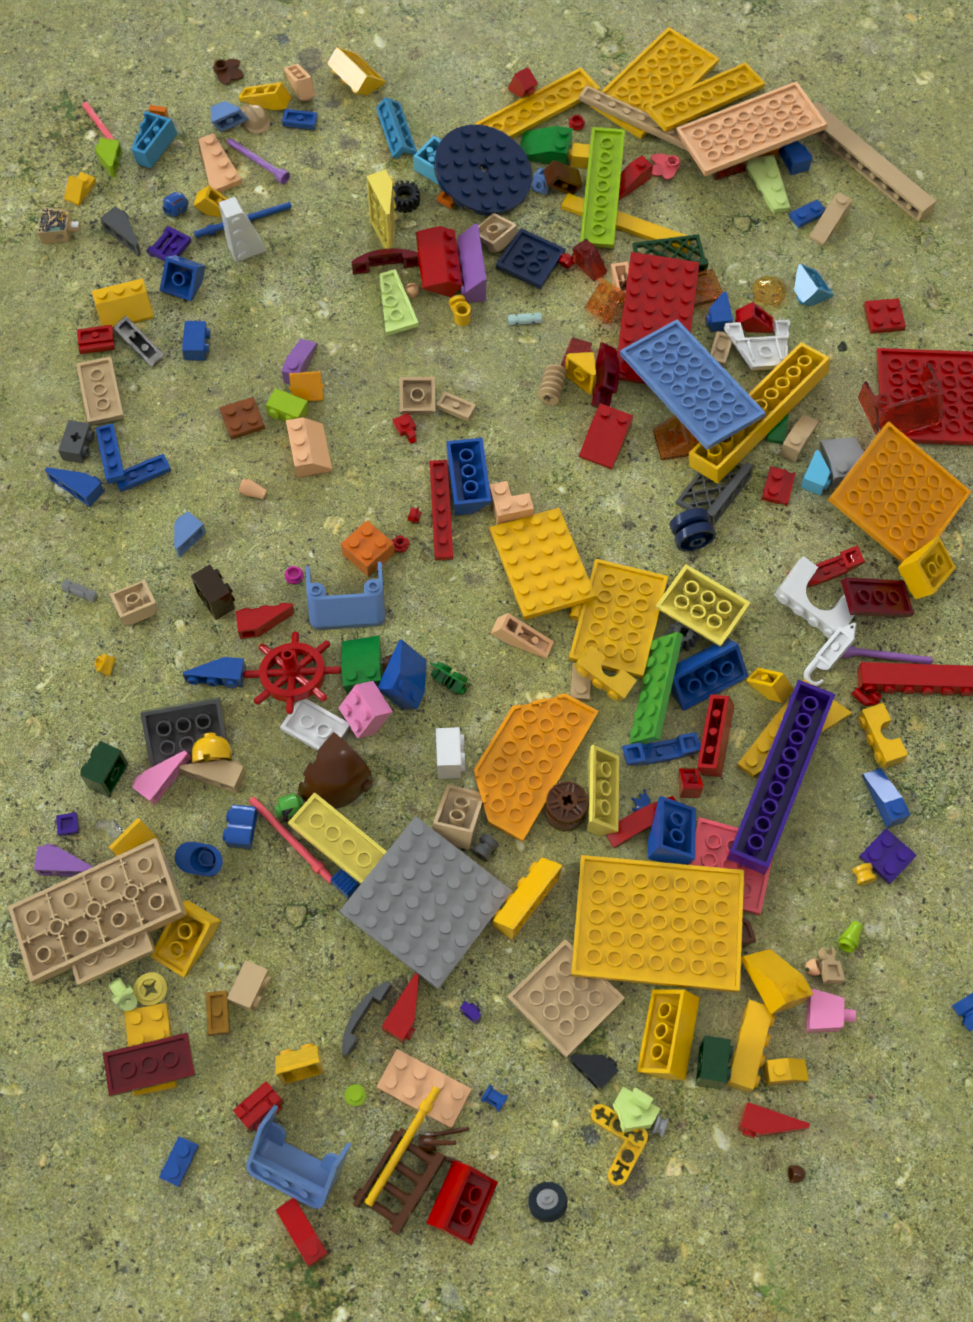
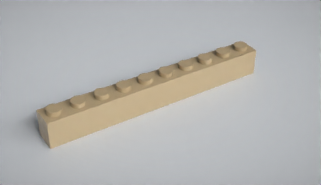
(874, 167)

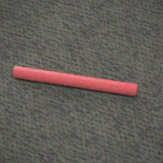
(98, 122)

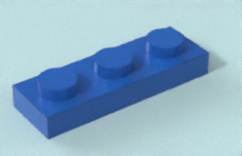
(144, 472)

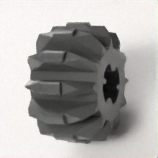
(691, 636)

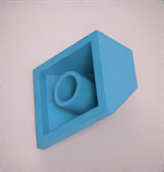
(810, 286)

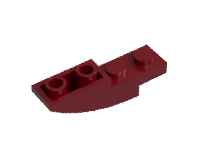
(607, 375)

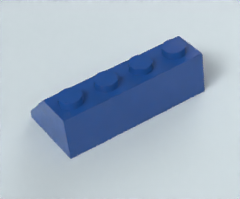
(468, 475)
(708, 673)

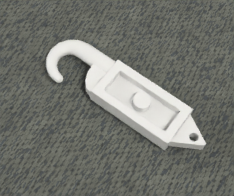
(831, 651)

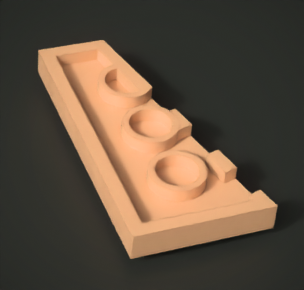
(218, 166)

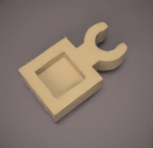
(830, 969)

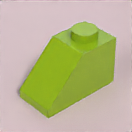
(109, 154)

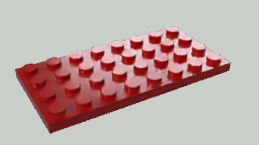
(656, 295)

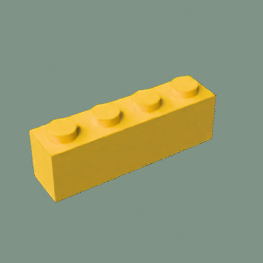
(750, 1046)

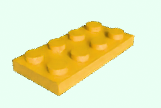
(147, 1025)

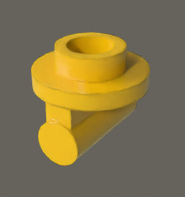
(104, 664)

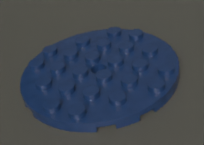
(459, 172)

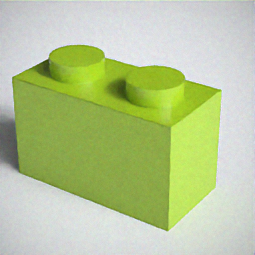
(286, 406)

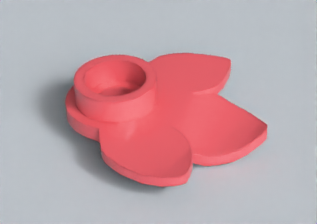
(665, 165)

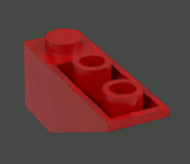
(259, 620)

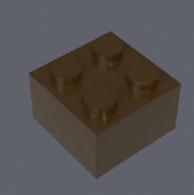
(213, 591)

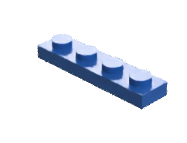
(110, 453)

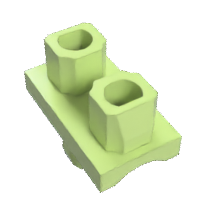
(123, 995)

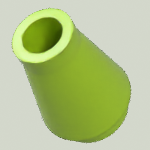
(850, 938)

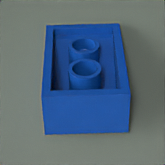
(404, 677)
(672, 833)

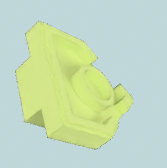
(635, 1109)

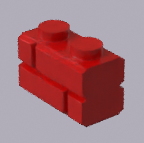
(257, 1106)

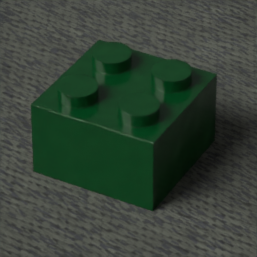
(104, 769)
(713, 1062)

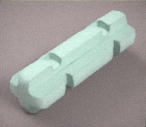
(526, 318)

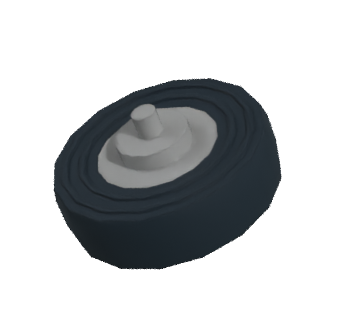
(547, 1201)

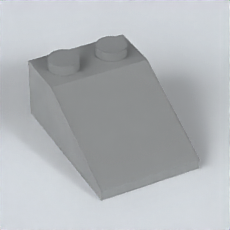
(840, 457)

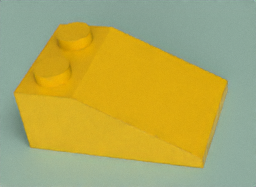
(927, 568)
(185, 939)
(776, 980)
(299, 1064)

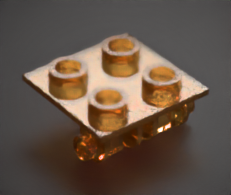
(605, 301)

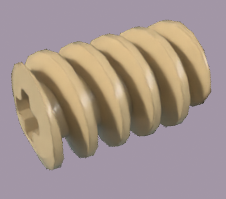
(552, 384)

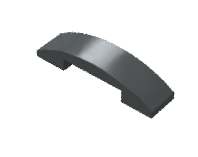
(378, 995)

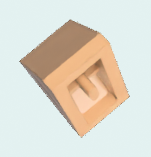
(619, 275)

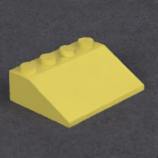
(382, 206)
(703, 605)

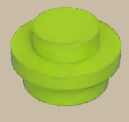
(355, 1095)

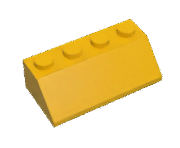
(527, 897)
(668, 1034)

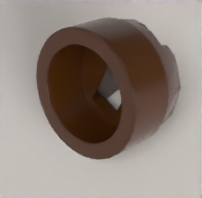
(796, 1174)

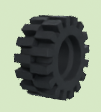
(406, 189)

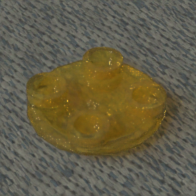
(769, 290)

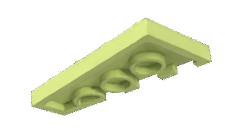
(769, 182)
(396, 305)

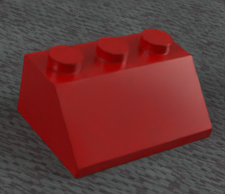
(462, 1202)

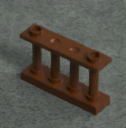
(409, 1200)

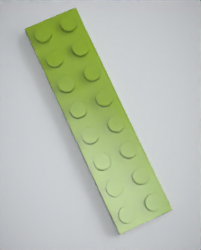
(602, 186)

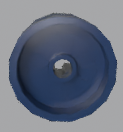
(692, 529)

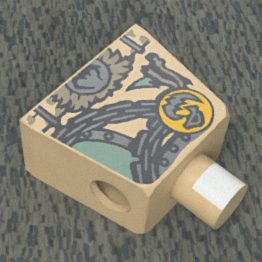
(56, 226)

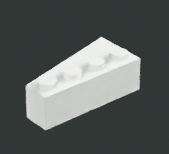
(239, 231)

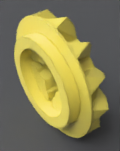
(149, 979)

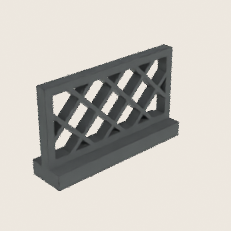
(725, 498)

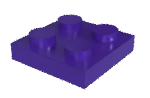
(887, 856)

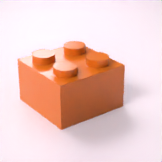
(367, 548)

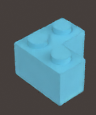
(424, 159)

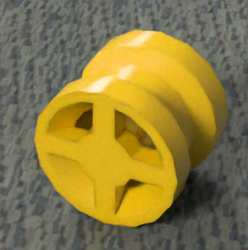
(864, 874)

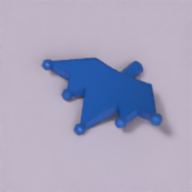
(641, 803)

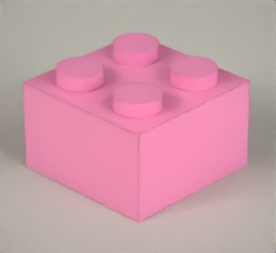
(365, 709)

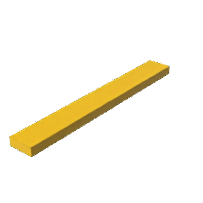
(627, 223)

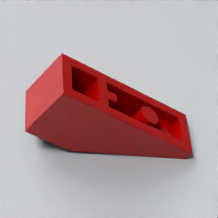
(634, 176)
(402, 1017)
(765, 1122)
(302, 1232)

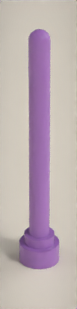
(280, 174)
(851, 651)

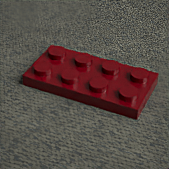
(877, 597)
(148, 1064)

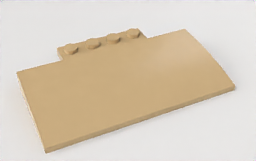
(98, 916)

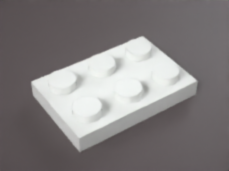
(313, 724)

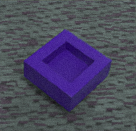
(67, 824)
(471, 1011)

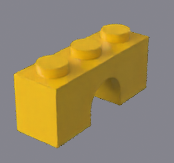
(590, 666)
(886, 751)

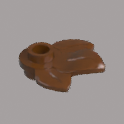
(227, 70)

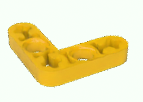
(629, 1143)

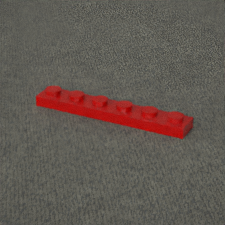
(441, 510)

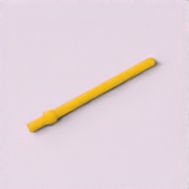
(425, 1107)

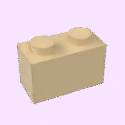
(249, 986)

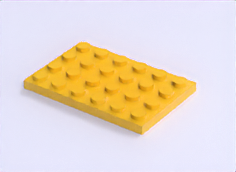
(542, 563)
(621, 617)

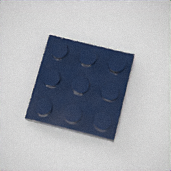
(530, 258)

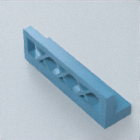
(395, 130)

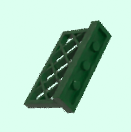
(682, 240)

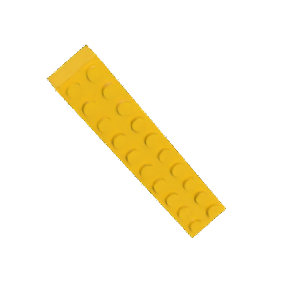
(777, 397)

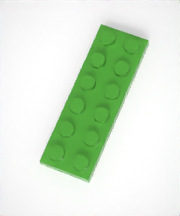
(656, 689)

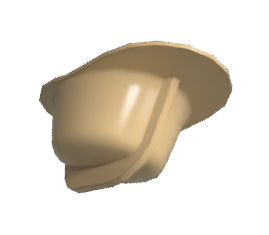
(257, 119)

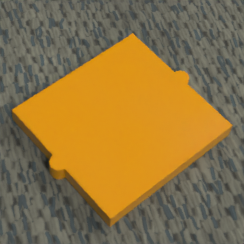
(307, 385)

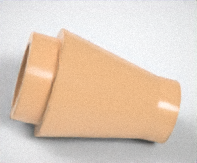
(252, 489)

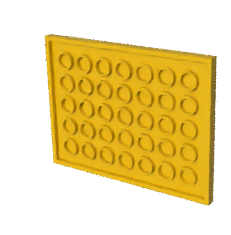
(659, 923)

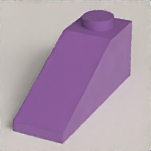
(298, 359)
(56, 862)

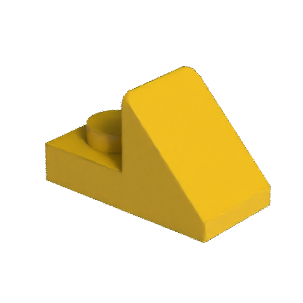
(78, 187)

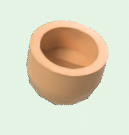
(412, 290)
(813, 965)

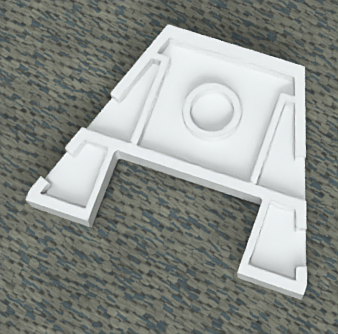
(761, 352)

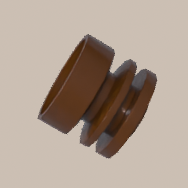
(566, 817)

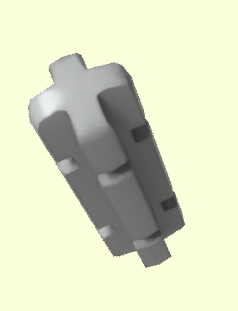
(79, 590)

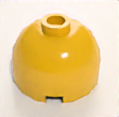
(211, 749)

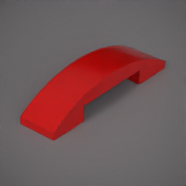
(837, 566)
(634, 824)

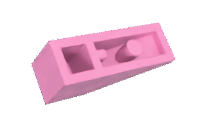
(157, 780)

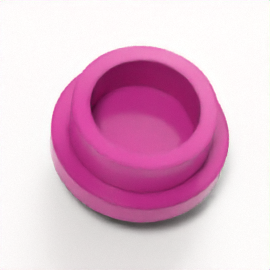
(293, 575)

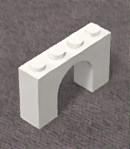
(793, 594)

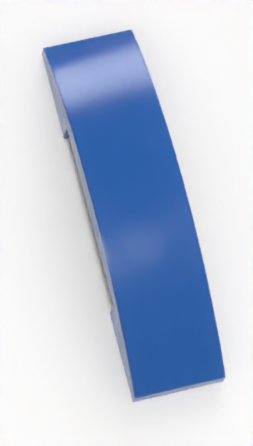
(661, 751)

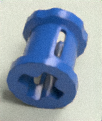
(494, 1098)

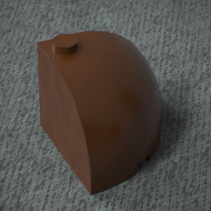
(336, 774)

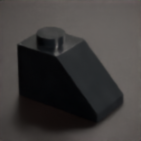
(595, 1069)

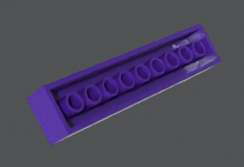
(781, 777)

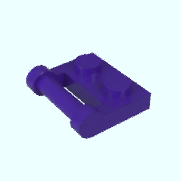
(174, 246)

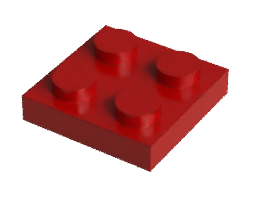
(884, 315)

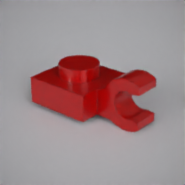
(405, 426)

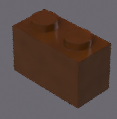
(562, 177)

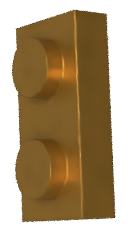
(217, 1013)

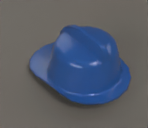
(198, 859)

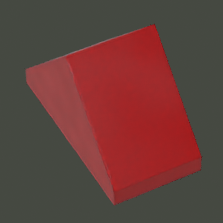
(690, 783)

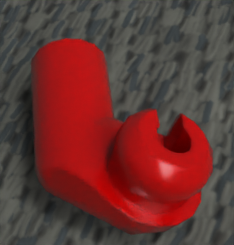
(867, 700)

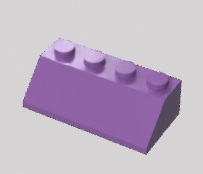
(472, 265)

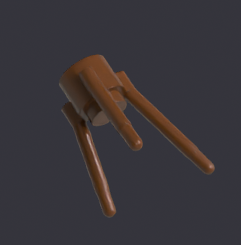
(429, 1141)

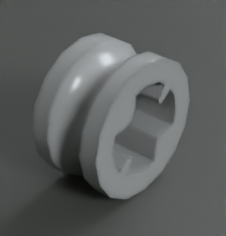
(660, 1126)

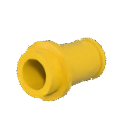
(575, 612)

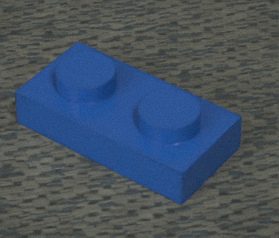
(300, 119)
(807, 213)
(179, 1161)

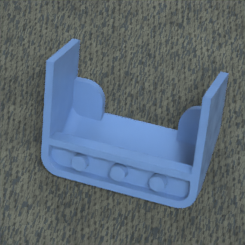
(348, 609)
(290, 1168)

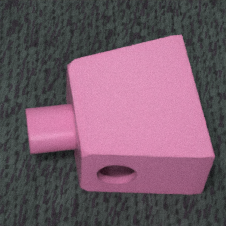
(826, 1013)

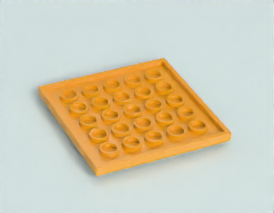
(899, 494)

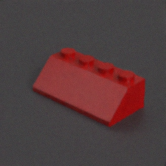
(439, 260)

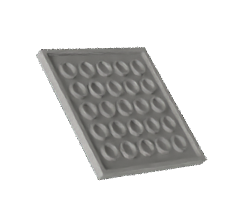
(425, 902)

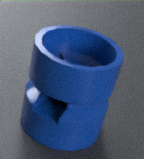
(964, 1009)

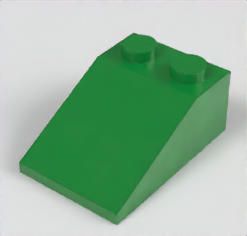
(547, 144)
(361, 662)

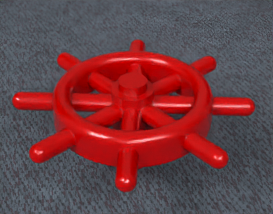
(292, 672)

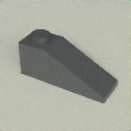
(119, 226)
(137, 341)

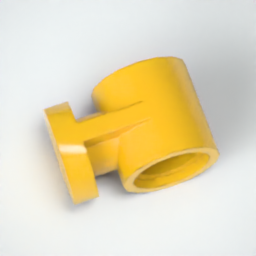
(461, 310)

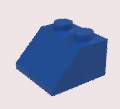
(182, 277)

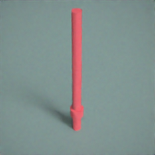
(317, 865)

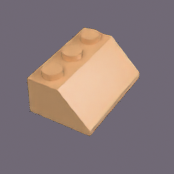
(308, 447)

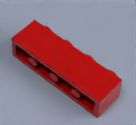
(715, 735)

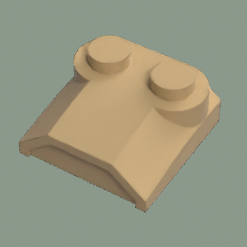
(497, 232)
(417, 395)
(134, 603)

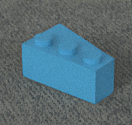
(153, 138)

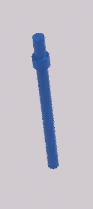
(212, 229)

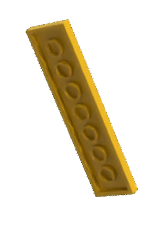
(705, 97)
(541, 105)

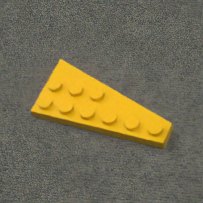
(755, 757)

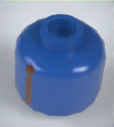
(175, 204)

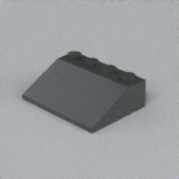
(178, 726)

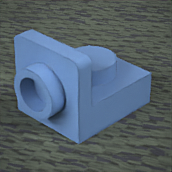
(539, 182)

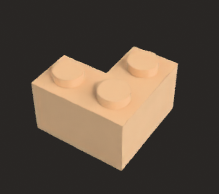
(509, 507)

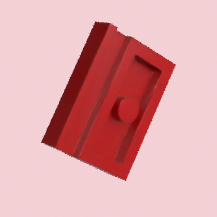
(95, 339)
(778, 486)

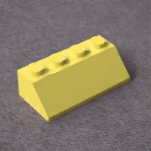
(602, 791)

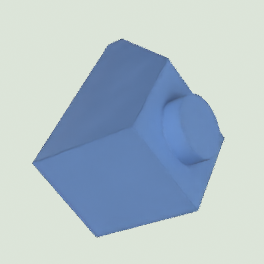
(226, 116)
(187, 532)

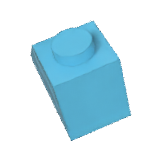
(817, 475)

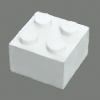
(450, 753)

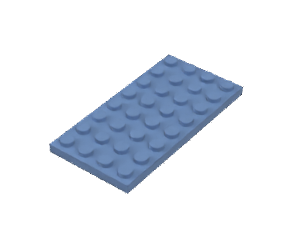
(692, 384)

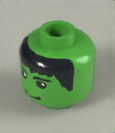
(288, 806)

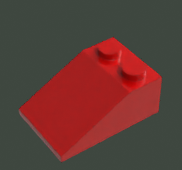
(606, 436)

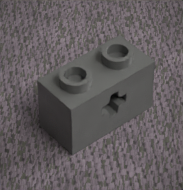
(76, 441)

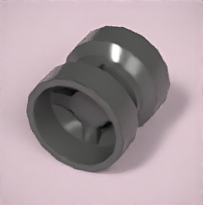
(485, 847)

